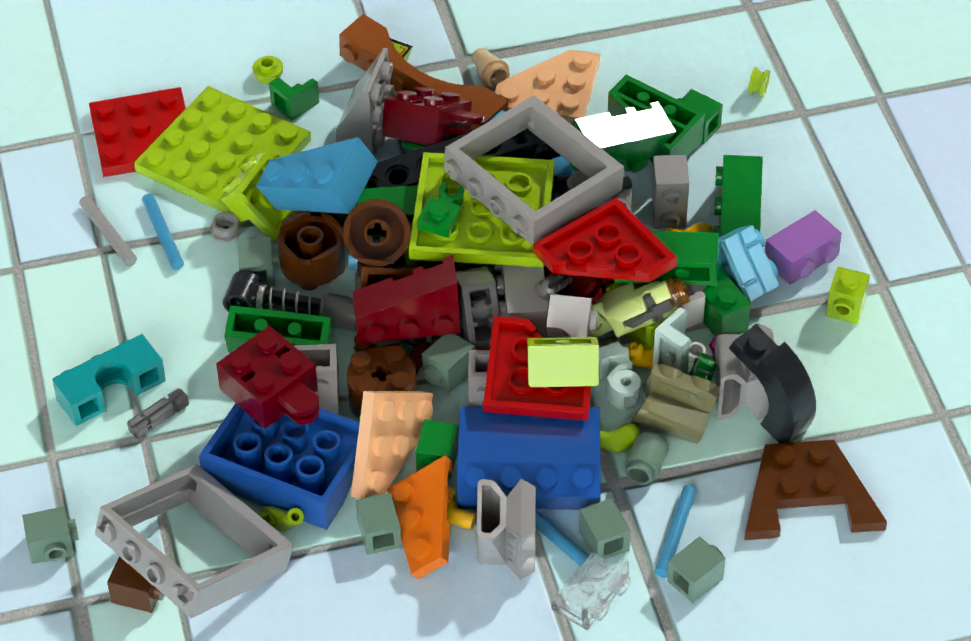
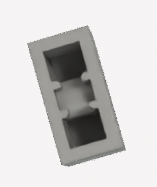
(670, 191)

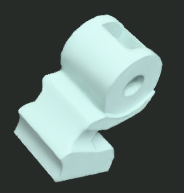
(621, 382)

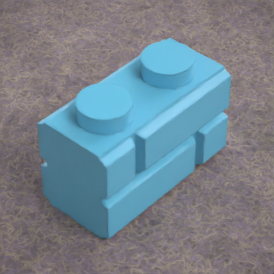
(747, 263)

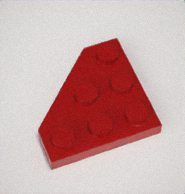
(130, 125)
(606, 245)
(507, 378)

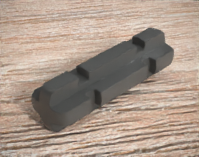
(553, 284)
(158, 413)

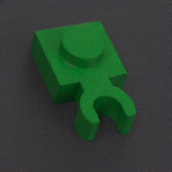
(441, 214)
(703, 366)

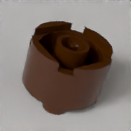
(391, 220)
(311, 249)
(379, 371)

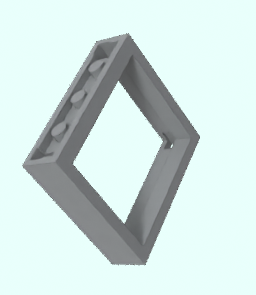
(602, 169)
(218, 506)

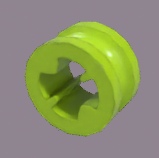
(759, 82)

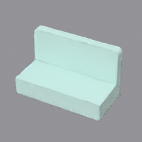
(670, 342)

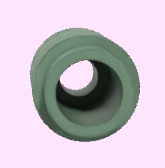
(646, 458)

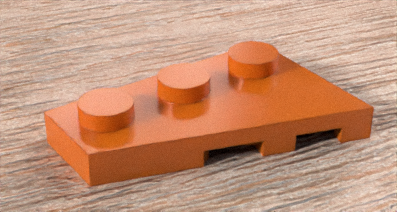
(422, 516)

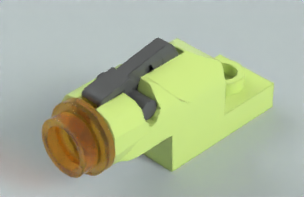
(633, 308)

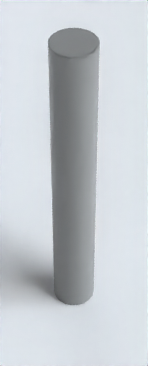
(108, 230)

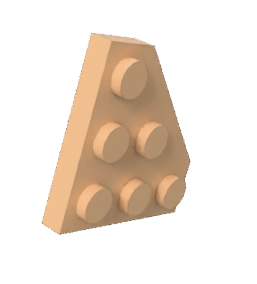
(560, 82)
(387, 437)

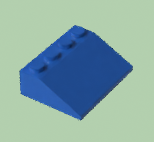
(547, 452)
(286, 462)

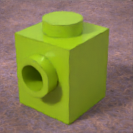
(847, 295)

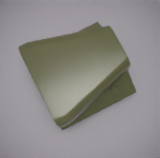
(676, 403)

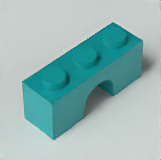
(130, 363)

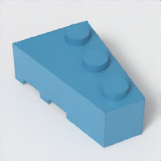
(319, 178)

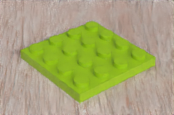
(211, 141)
(478, 233)

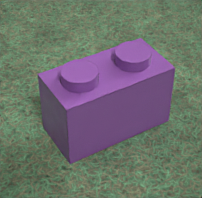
(803, 247)

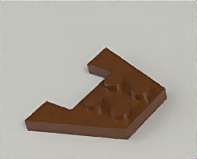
(806, 477)

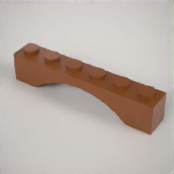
(366, 38)

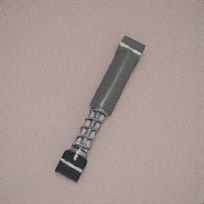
(249, 291)

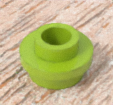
(267, 69)

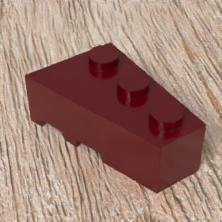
(410, 306)

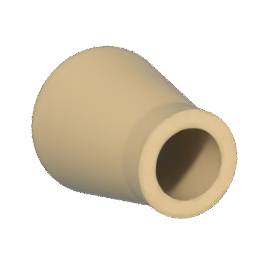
(490, 68)

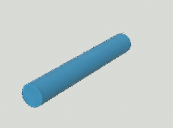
(162, 231)
(675, 530)
(560, 539)

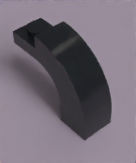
(784, 381)

